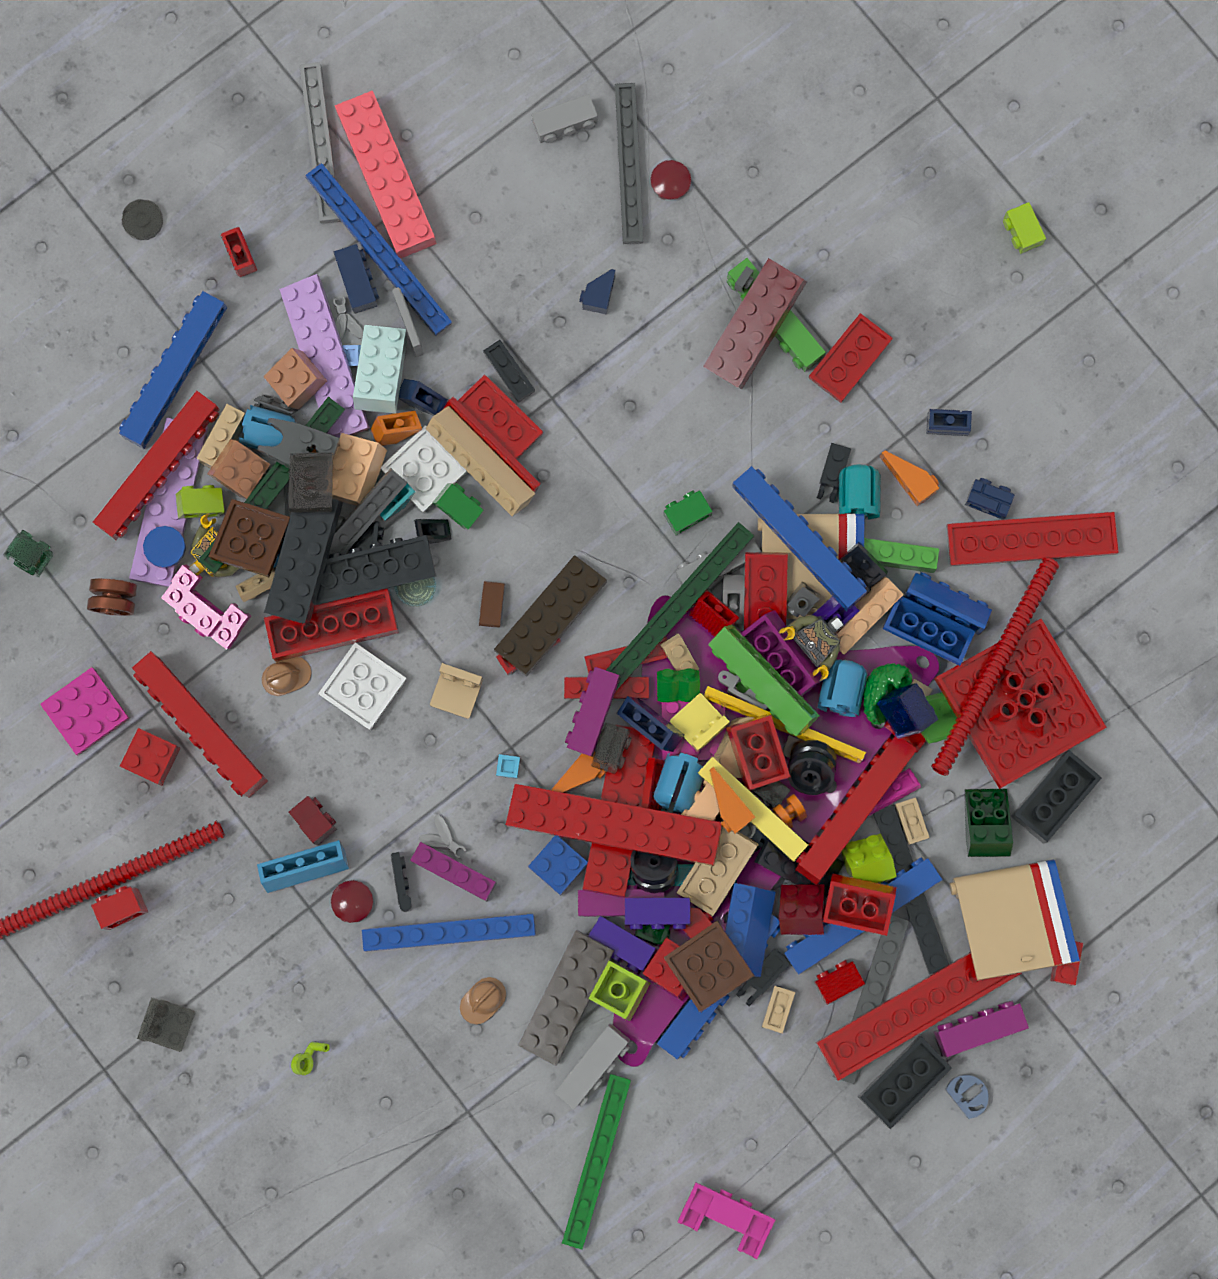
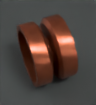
(111, 597)

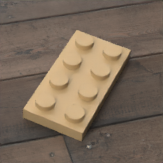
(710, 884)

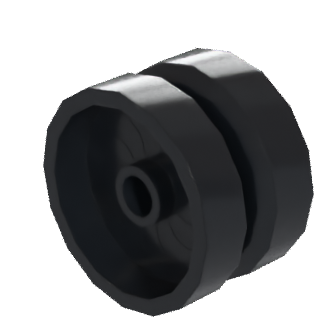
(812, 767)
(653, 872)

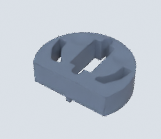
(980, 1099)

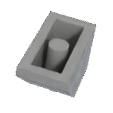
(734, 595)

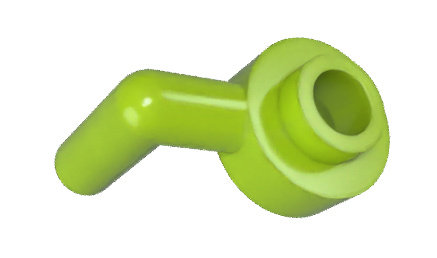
(302, 1062)

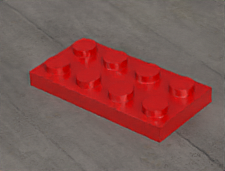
(850, 358)
(501, 416)
(765, 585)

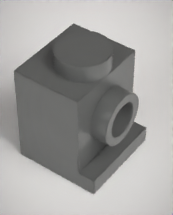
(804, 593)

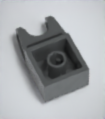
(297, 439)

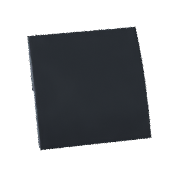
(864, 566)

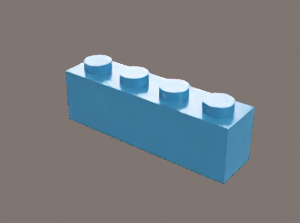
(302, 866)

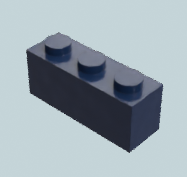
(356, 278)
(650, 724)

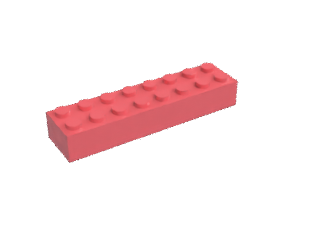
(385, 174)

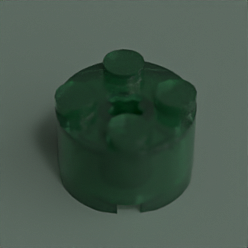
(29, 554)

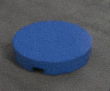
(164, 547)

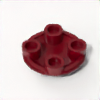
(670, 180)
(352, 901)

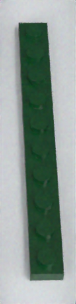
(278, 475)
(680, 602)

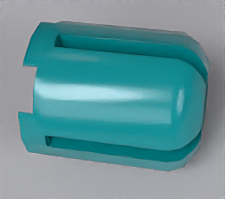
(860, 491)

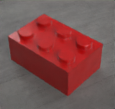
(758, 752)
(859, 904)

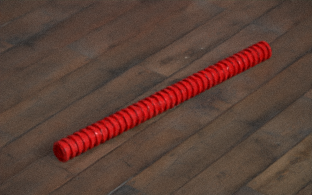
(995, 666)
(110, 878)

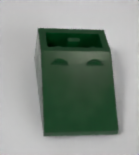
(988, 823)

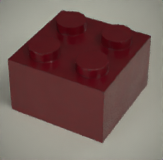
(802, 909)

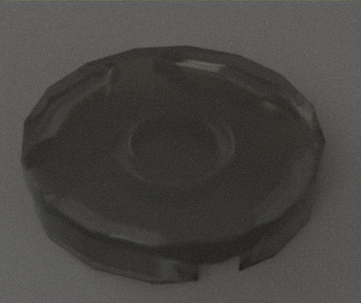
(142, 219)

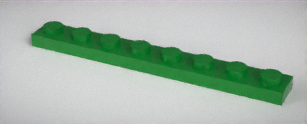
(596, 1161)

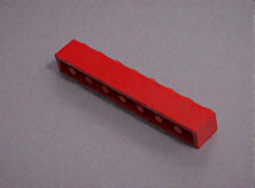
(156, 466)
(856, 809)

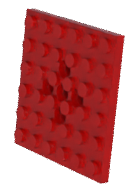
(1014, 743)

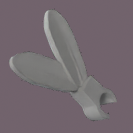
(345, 320)
(444, 839)

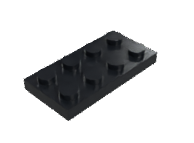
(777, 862)

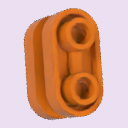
(793, 810)

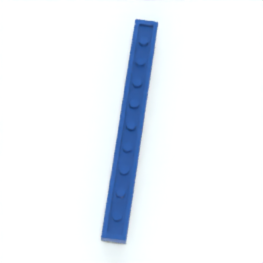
(378, 249)

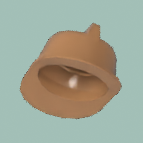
(286, 676)
(482, 1000)

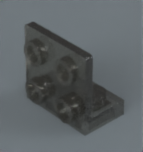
(166, 1024)

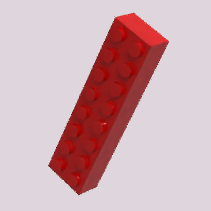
(197, 722)

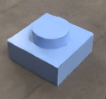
(352, 353)

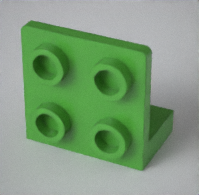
(946, 718)

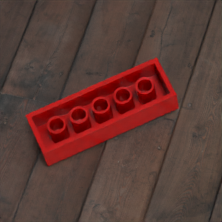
(333, 626)

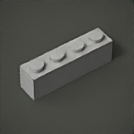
(686, 569)
(592, 1066)

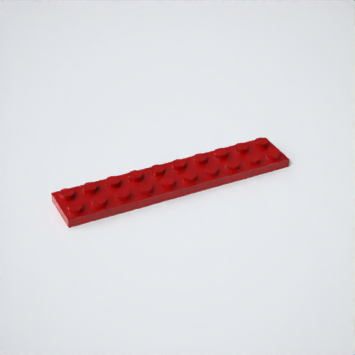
(614, 824)
(905, 1016)

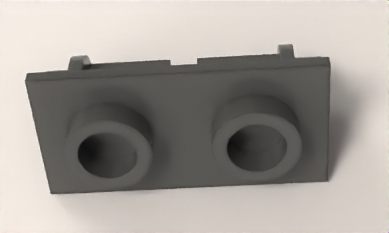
(268, 403)

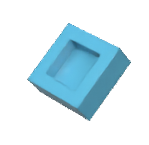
(508, 766)

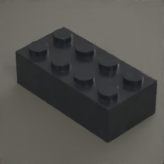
(1056, 797)
(904, 1082)

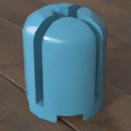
(258, 431)
(843, 688)
(671, 771)

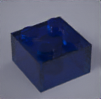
(907, 710)

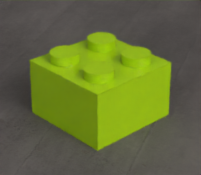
(869, 859)
(619, 990)

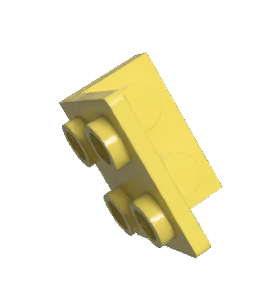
(699, 722)

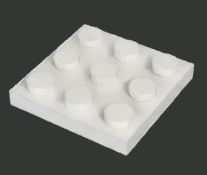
(425, 468)
(362, 686)

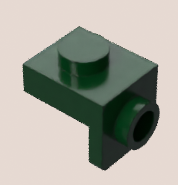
(653, 936)

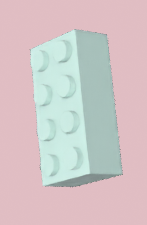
(380, 369)

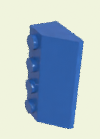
(947, 602)
(929, 630)
(750, 922)

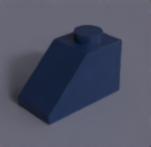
(598, 293)
(421, 397)

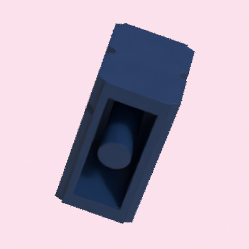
(948, 422)
(989, 498)

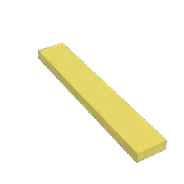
(764, 818)

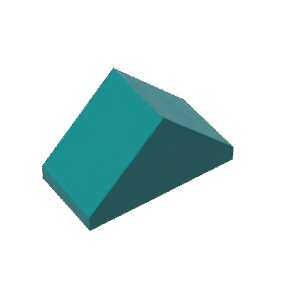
(399, 502)

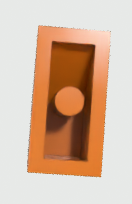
(395, 427)

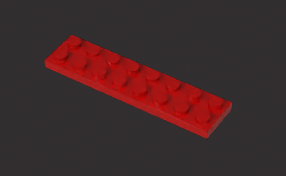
(1032, 539)
(607, 865)

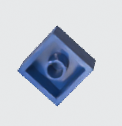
(558, 865)

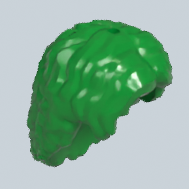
(879, 684)

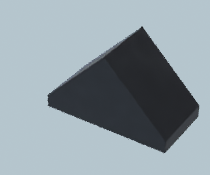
(435, 529)

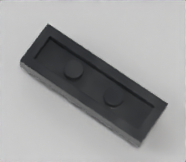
(509, 371)

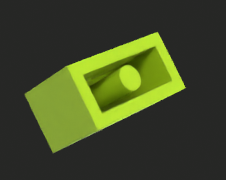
(1024, 228)
(198, 502)

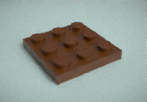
(250, 538)
(709, 966)

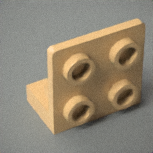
(456, 691)

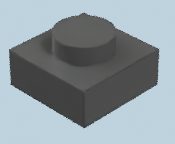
(745, 280)

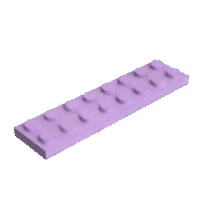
(321, 343)
(163, 512)

